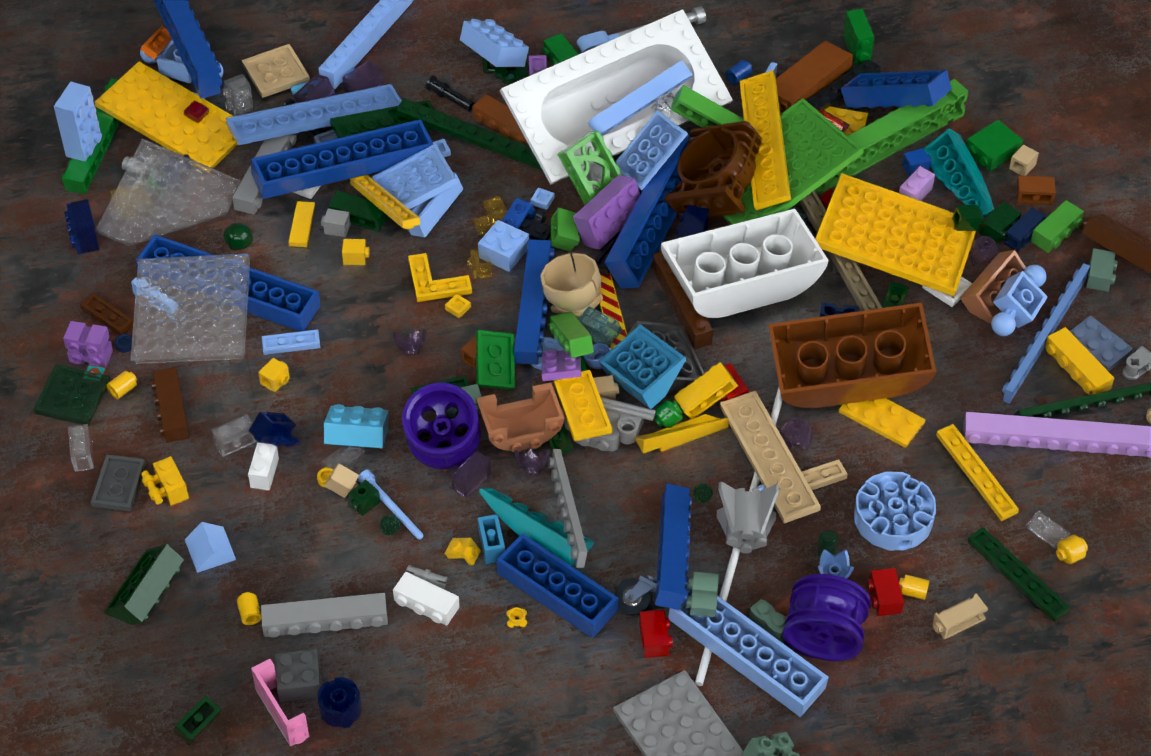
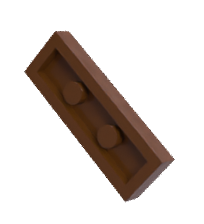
(107, 314)

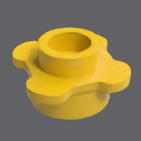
(516, 613)

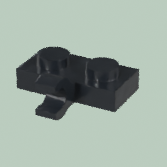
(535, 227)

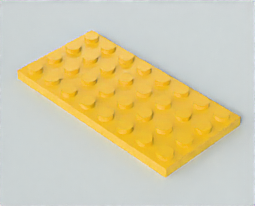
(156, 109)

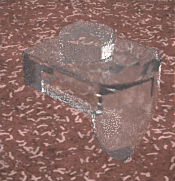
(662, 104)

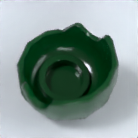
(238, 236)

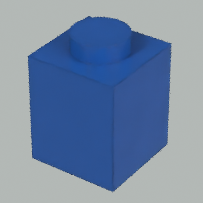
(914, 159)

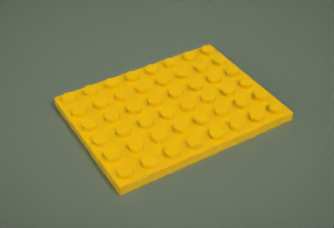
(895, 234)

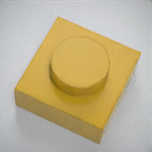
(457, 306)

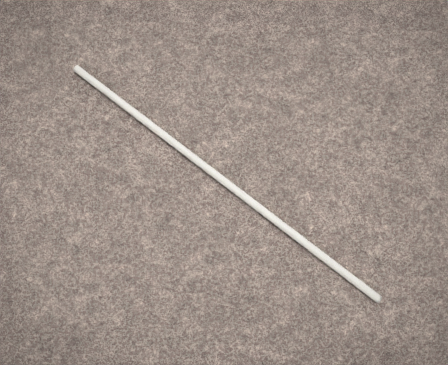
(734, 557)

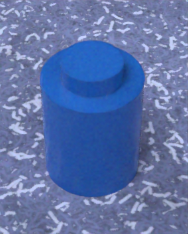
(738, 72)

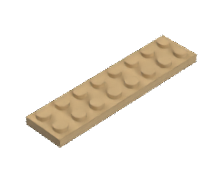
(770, 456)

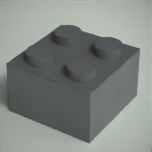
(297, 675)

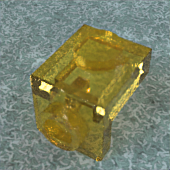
(479, 270)

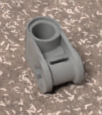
(1137, 364)

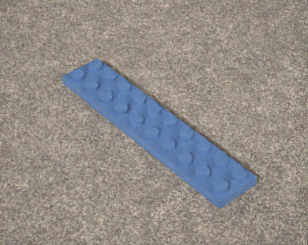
(308, 114)

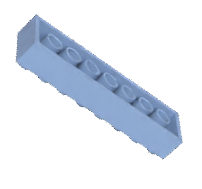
(754, 654)

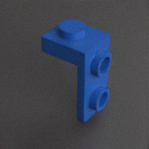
(518, 212)

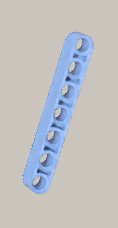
(640, 98)

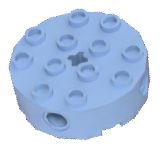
(894, 511)

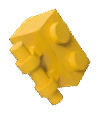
(170, 481)

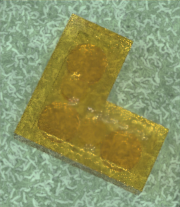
(495, 211)

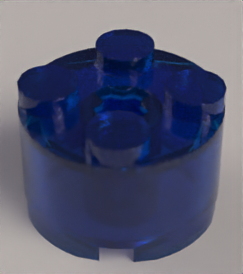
(339, 702)

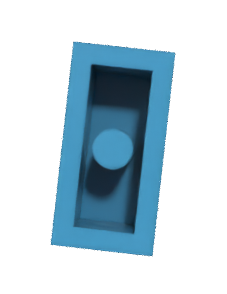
(491, 538)

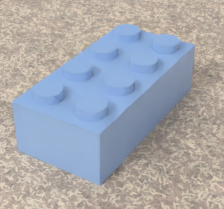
(494, 43)
(77, 121)

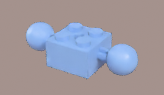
(171, 64)
(1019, 300)

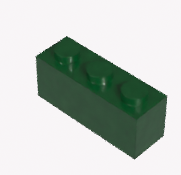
(361, 211)

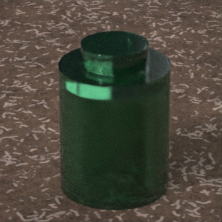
(829, 541)

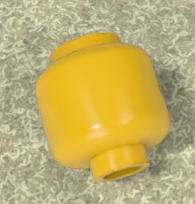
(1071, 549)

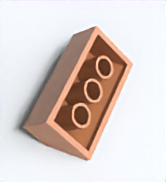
(985, 288)

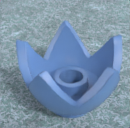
(837, 563)

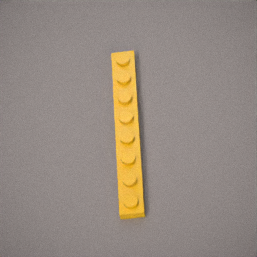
(385, 201)

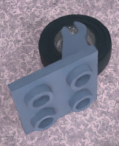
(635, 594)

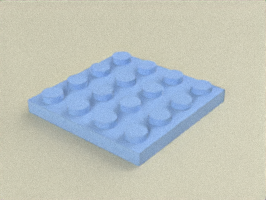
(418, 177)

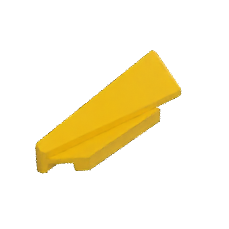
(681, 433)

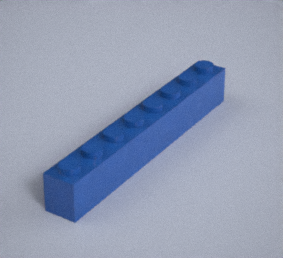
(532, 304)
(673, 547)

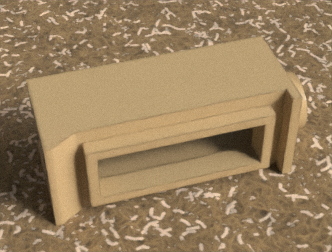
(959, 617)

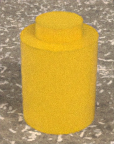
(122, 384)
(914, 586)
(249, 608)

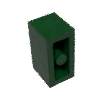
(999, 222)
(197, 720)

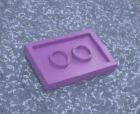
(559, 365)

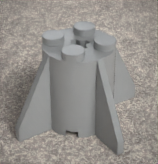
(747, 516)

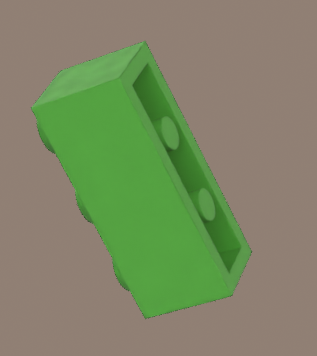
(1057, 226)

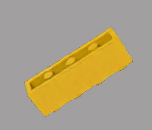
(1079, 362)

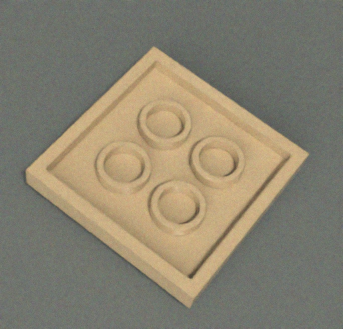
(275, 70)

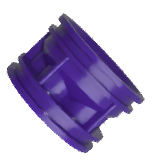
(439, 398)
(826, 617)

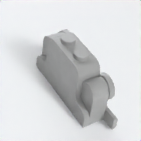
(625, 423)

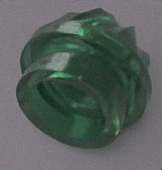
(702, 492)
(389, 525)

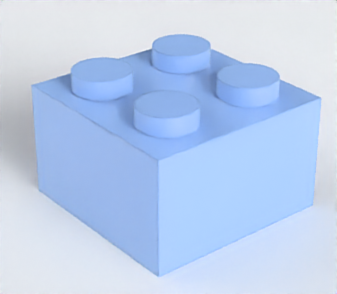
(503, 245)

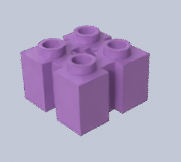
(88, 344)

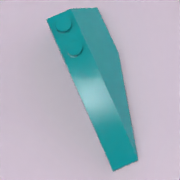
(958, 171)
(532, 524)

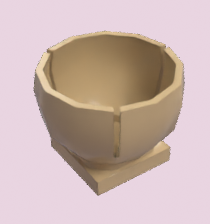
(569, 288)

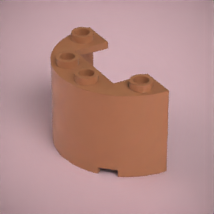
(523, 422)

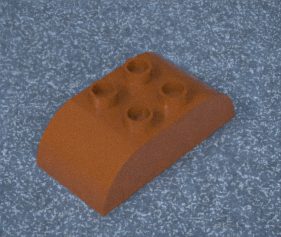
(852, 356)

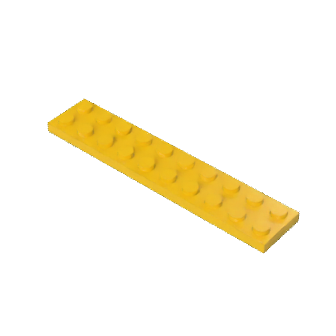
(762, 111)

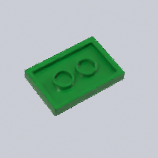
(495, 360)

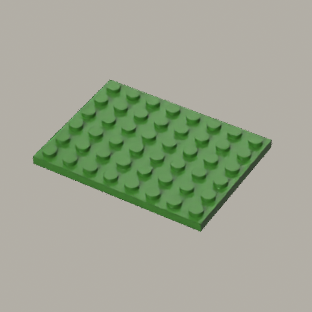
(813, 155)

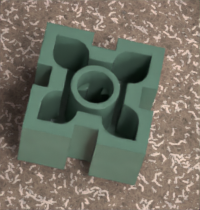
(777, 745)

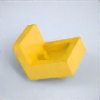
(463, 548)

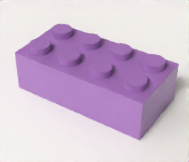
(607, 212)

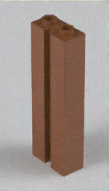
(812, 74)

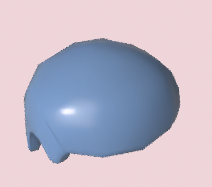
(600, 351)

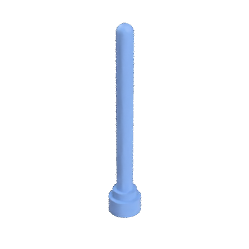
(369, 476)

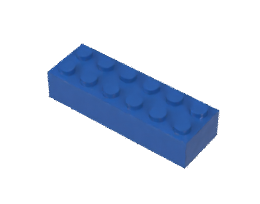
(896, 89)
(557, 585)

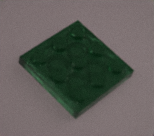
(71, 394)

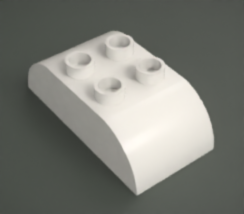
(746, 264)

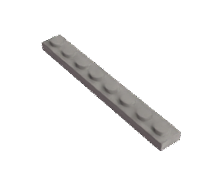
(568, 509)

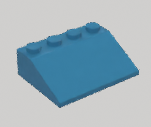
(643, 366)

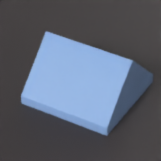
(209, 546)

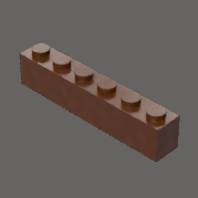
(695, 325)

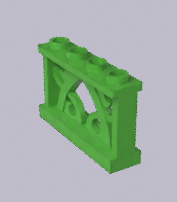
(600, 156)

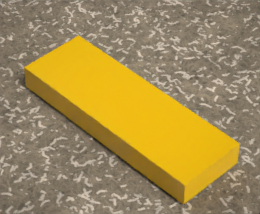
(302, 224)

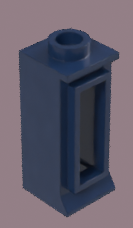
(1023, 229)

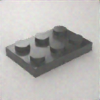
(118, 483)

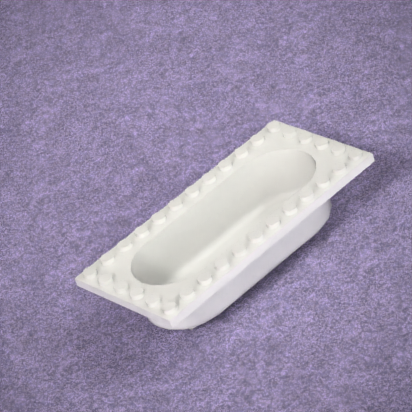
(562, 99)

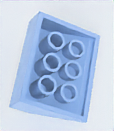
(650, 149)

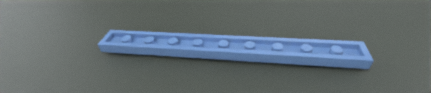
(1049, 326)

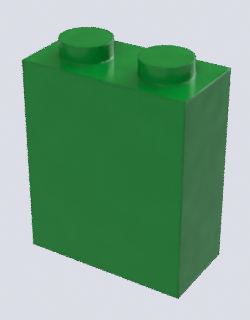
(858, 35)
(994, 145)

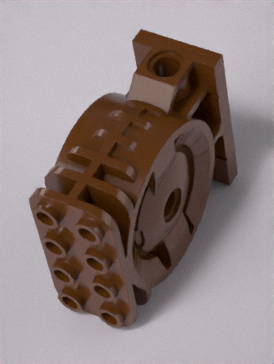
(716, 169)

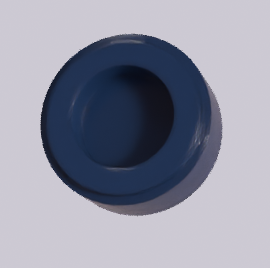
(123, 343)

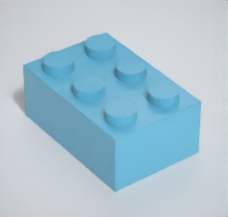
(356, 426)

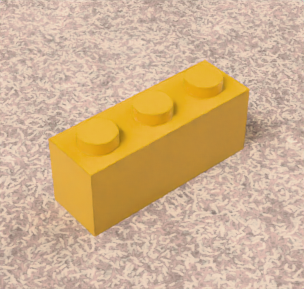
(705, 390)

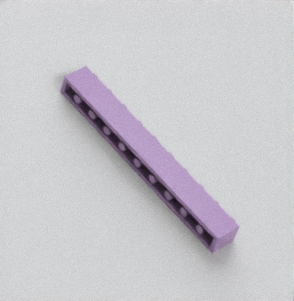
(1057, 434)

